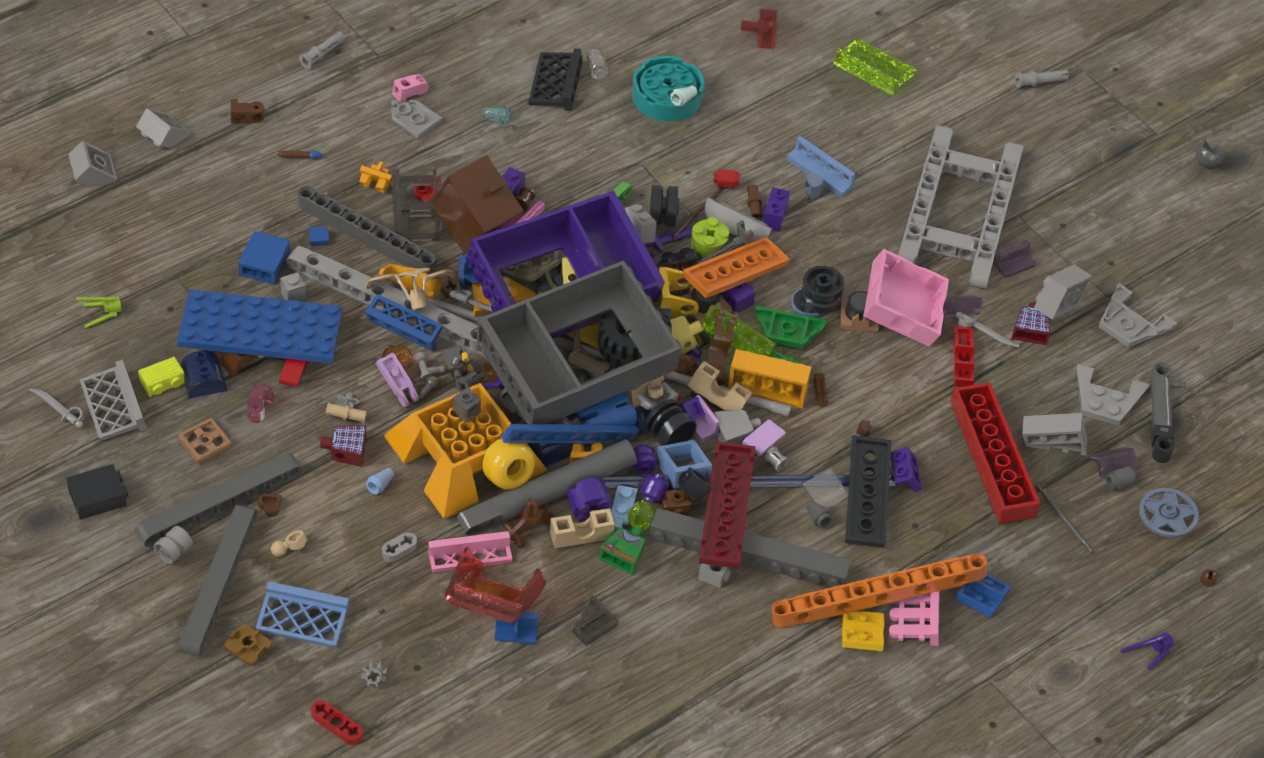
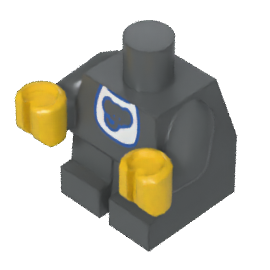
(455, 361)

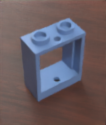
(683, 450)

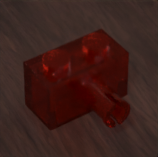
(764, 27)

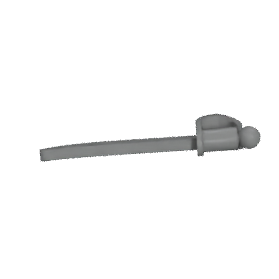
(465, 296)
(966, 321)
(67, 414)

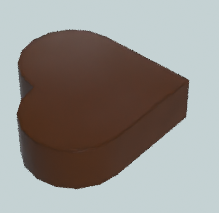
(270, 504)

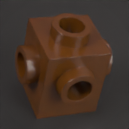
(677, 502)

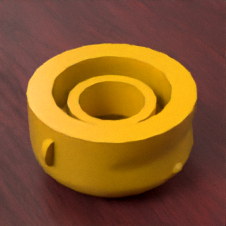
(498, 459)

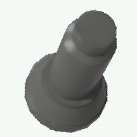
(431, 383)

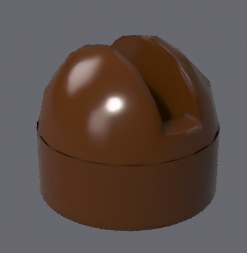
(1204, 578)

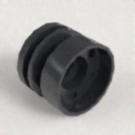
(670, 423)

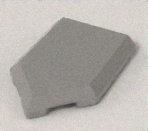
(414, 117)

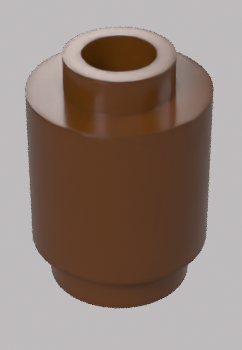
(686, 364)

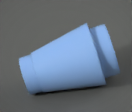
(379, 481)

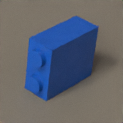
(264, 257)

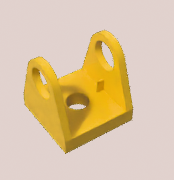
(673, 302)

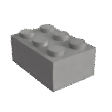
(1062, 291)

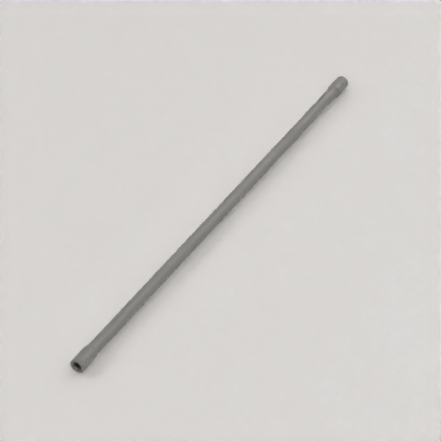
(773, 406)

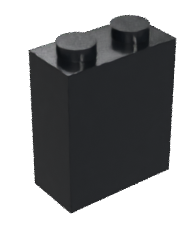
(97, 491)

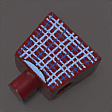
(1031, 326)
(347, 444)

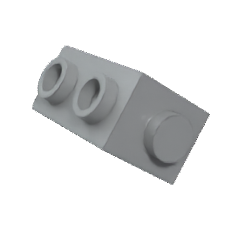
(649, 403)

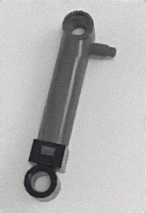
(1163, 431)

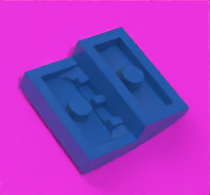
(984, 594)

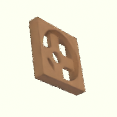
(213, 451)

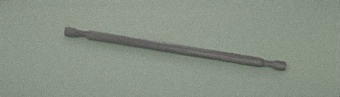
(1065, 519)

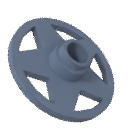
(1168, 512)

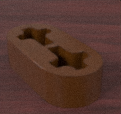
(446, 283)

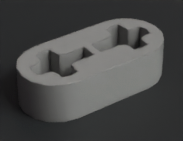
(397, 545)

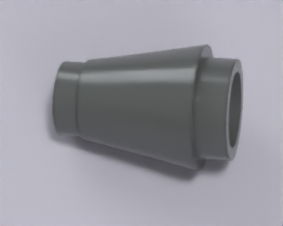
(819, 515)

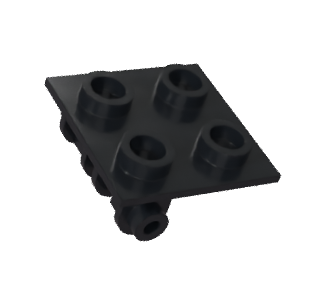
(685, 255)

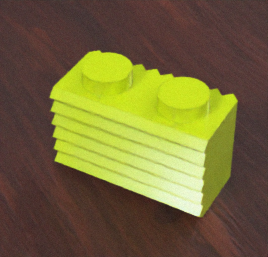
(161, 376)

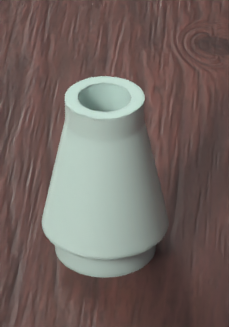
(683, 95)

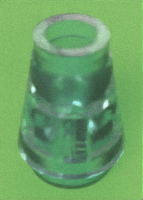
(497, 114)

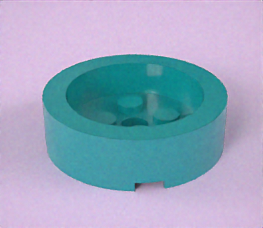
(654, 96)

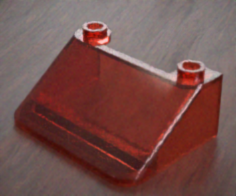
(488, 597)

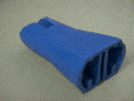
(609, 412)

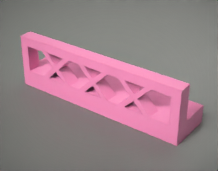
(486, 543)

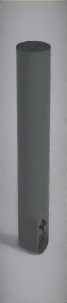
(547, 487)

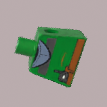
(624, 549)

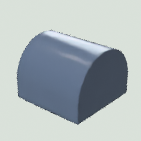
(813, 185)

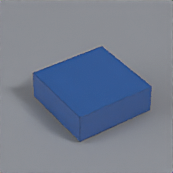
(319, 236)

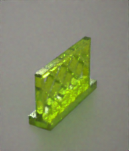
(873, 73)

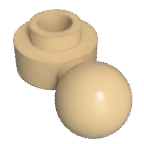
(294, 541)

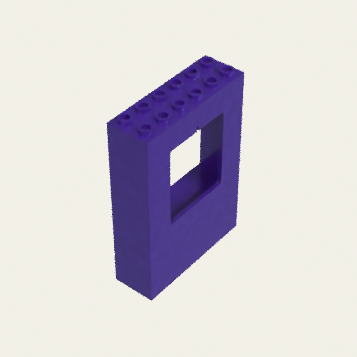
(589, 234)

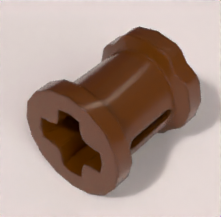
(525, 196)

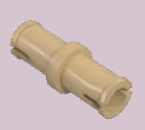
(346, 412)

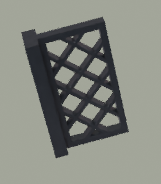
(569, 79)

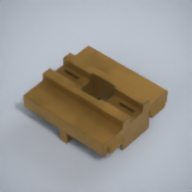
(249, 654)

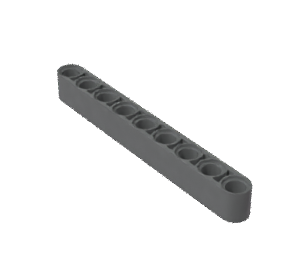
(365, 229)
(220, 498)
(217, 580)

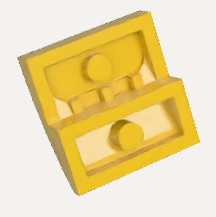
(863, 630)

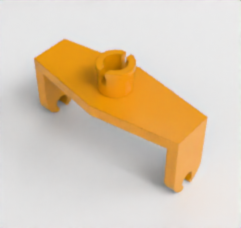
(433, 285)

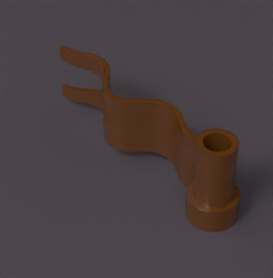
(720, 345)

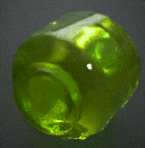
(641, 514)

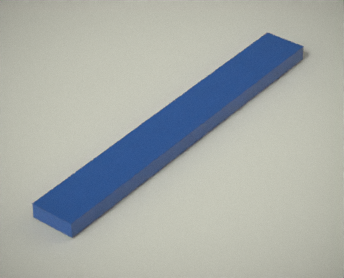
(568, 433)

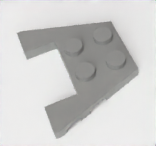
(1128, 325)
(1106, 403)

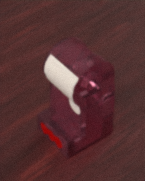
(257, 401)

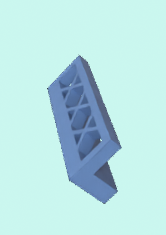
(808, 163)

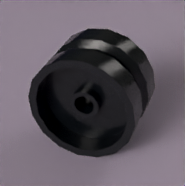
(664, 205)
(822, 289)

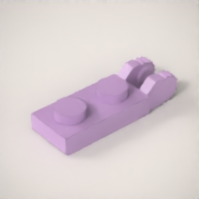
(397, 378)

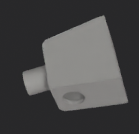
(735, 426)

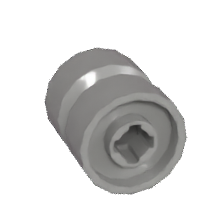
(173, 545)

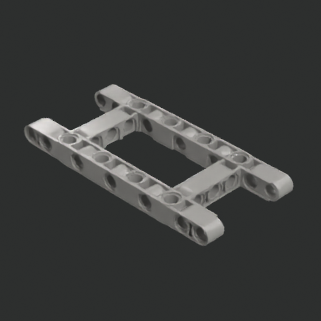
(944, 242)

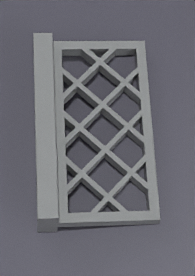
(127, 392)

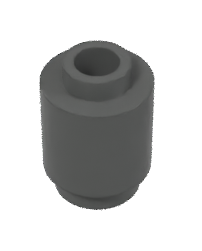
(1121, 478)

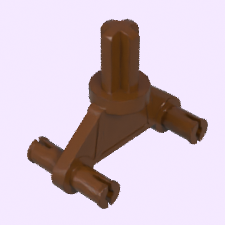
(531, 518)

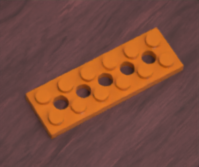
(735, 267)

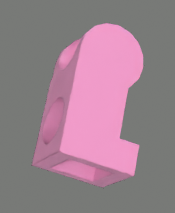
(409, 86)

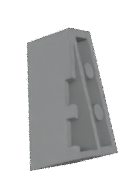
(1056, 431)

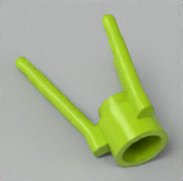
(110, 304)

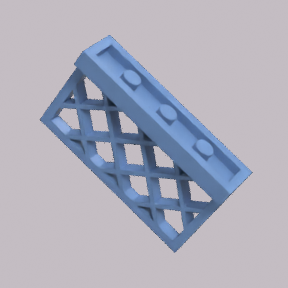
(311, 600)

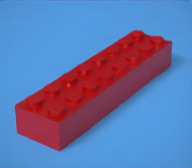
(995, 453)

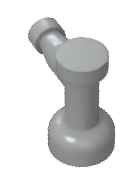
(420, 359)

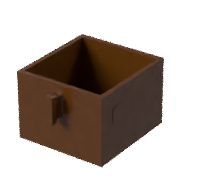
(475, 202)

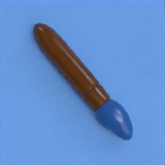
(300, 154)

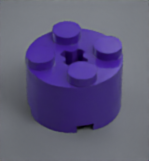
(588, 497)

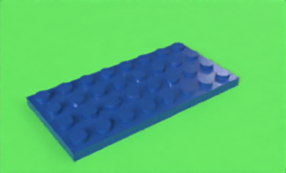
(260, 326)

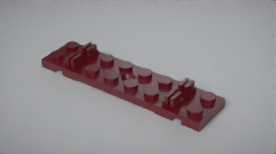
(726, 522)

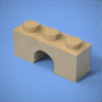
(705, 384)
(596, 528)

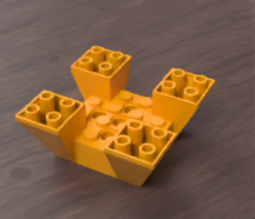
(454, 446)

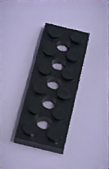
(857, 497)

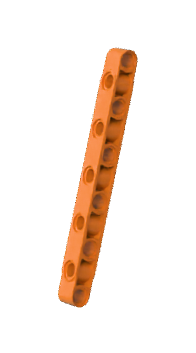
(879, 590)

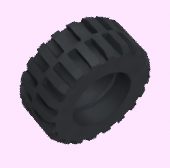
(616, 347)

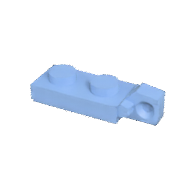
(623, 502)

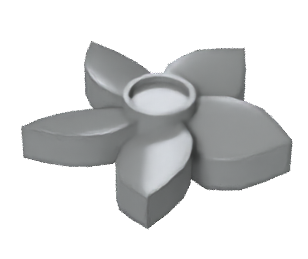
(348, 400)

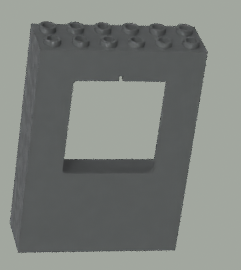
(534, 369)

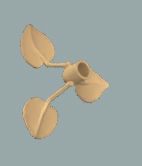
(416, 296)

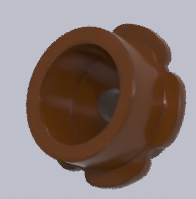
(864, 428)

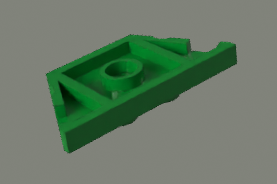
(788, 327)

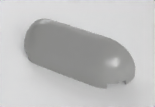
(730, 216)

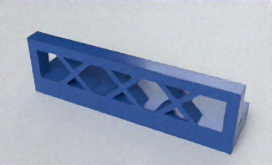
(403, 329)

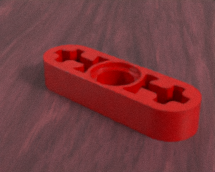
(340, 731)

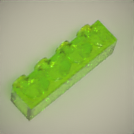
(744, 337)

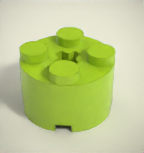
(709, 236)

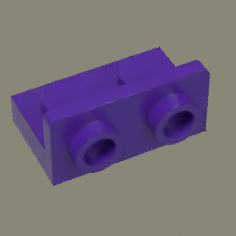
(906, 468)

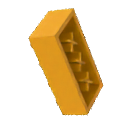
(770, 377)

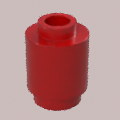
(726, 178)

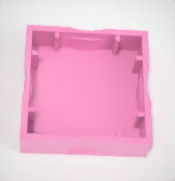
(906, 297)

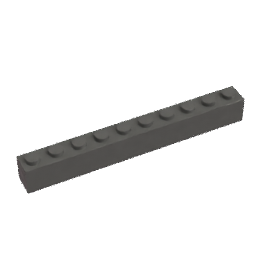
(756, 550)

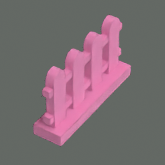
(917, 614)

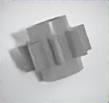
(370, 677)

